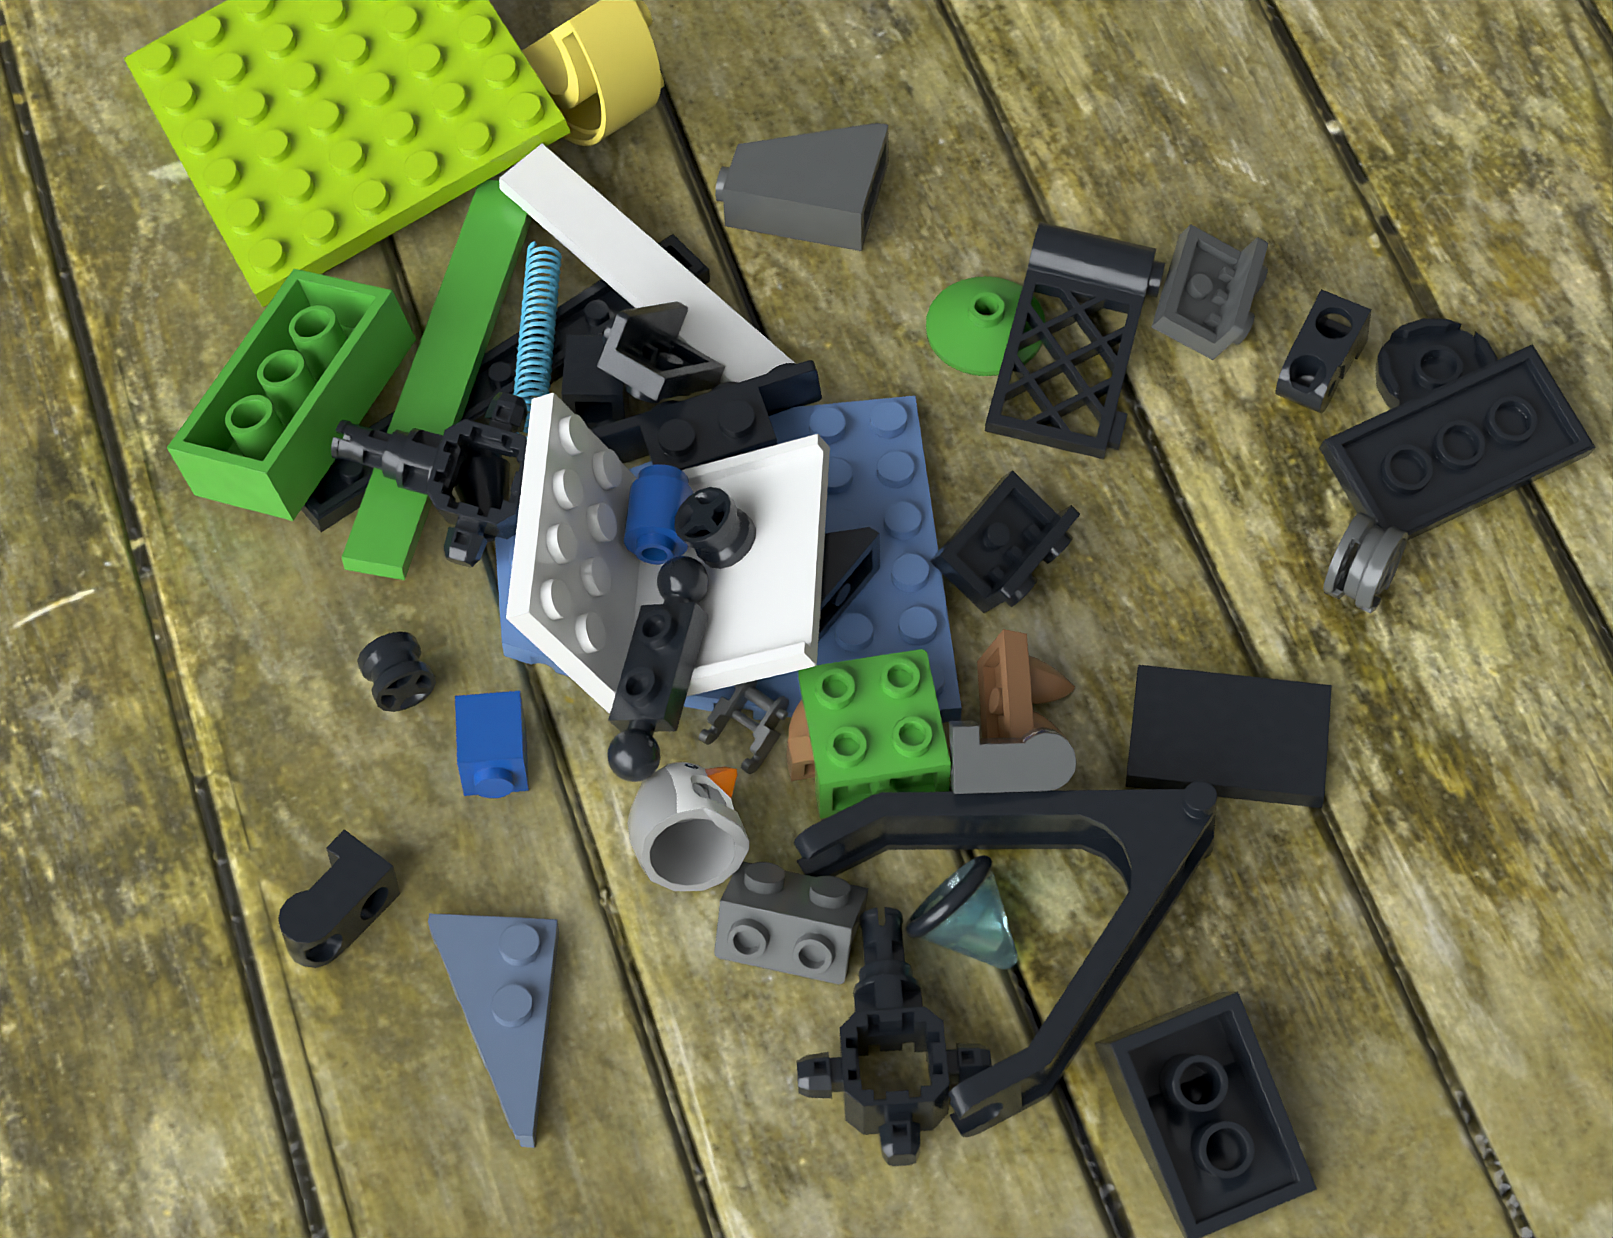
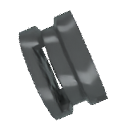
(1365, 562)

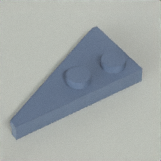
(505, 987)

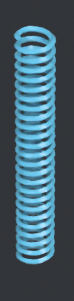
(550, 324)

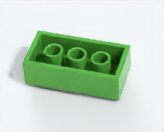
(275, 406)

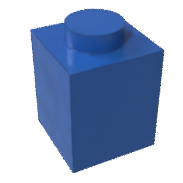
(491, 744)

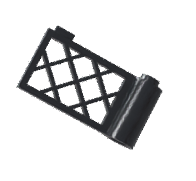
(1100, 276)

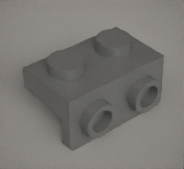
(1210, 292)
(789, 921)

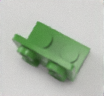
(874, 729)

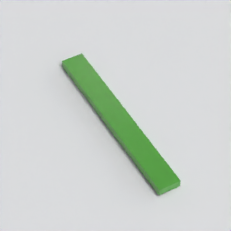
(441, 374)

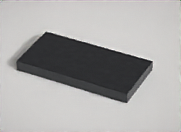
(1458, 445)

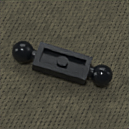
(658, 669)

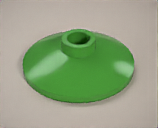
(972, 340)

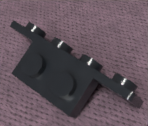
(713, 424)

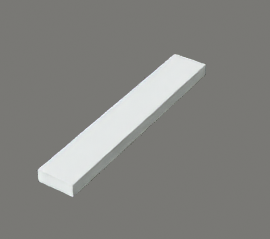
(635, 263)

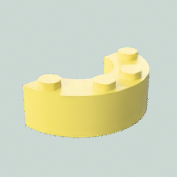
(600, 68)

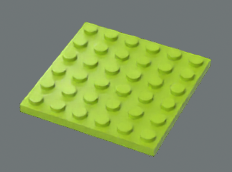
(339, 119)

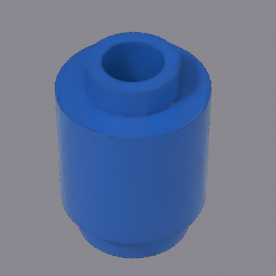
(652, 513)

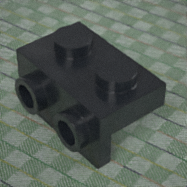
(650, 359)
(1004, 543)

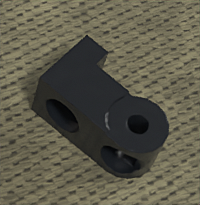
(1323, 351)
(339, 905)

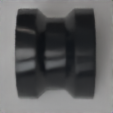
(715, 527)
(396, 671)

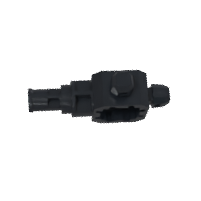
(433, 467)
(889, 1014)

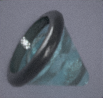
(967, 916)

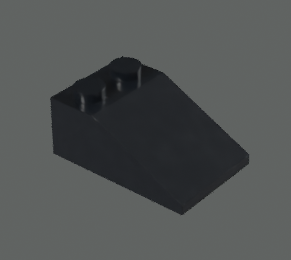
(1206, 1114)

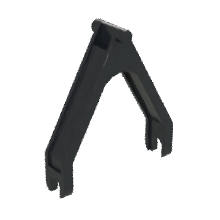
(1144, 834)

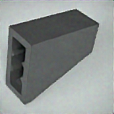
(807, 185)

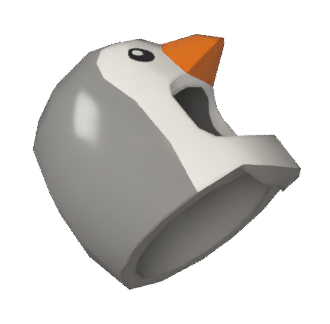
(687, 827)

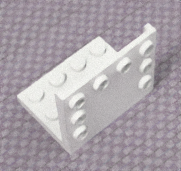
(582, 589)

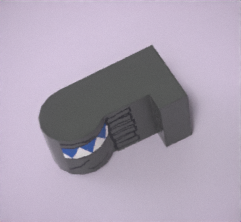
(993, 765)

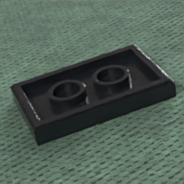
(1231, 731)

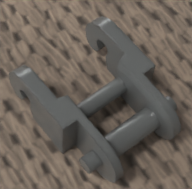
(764, 732)

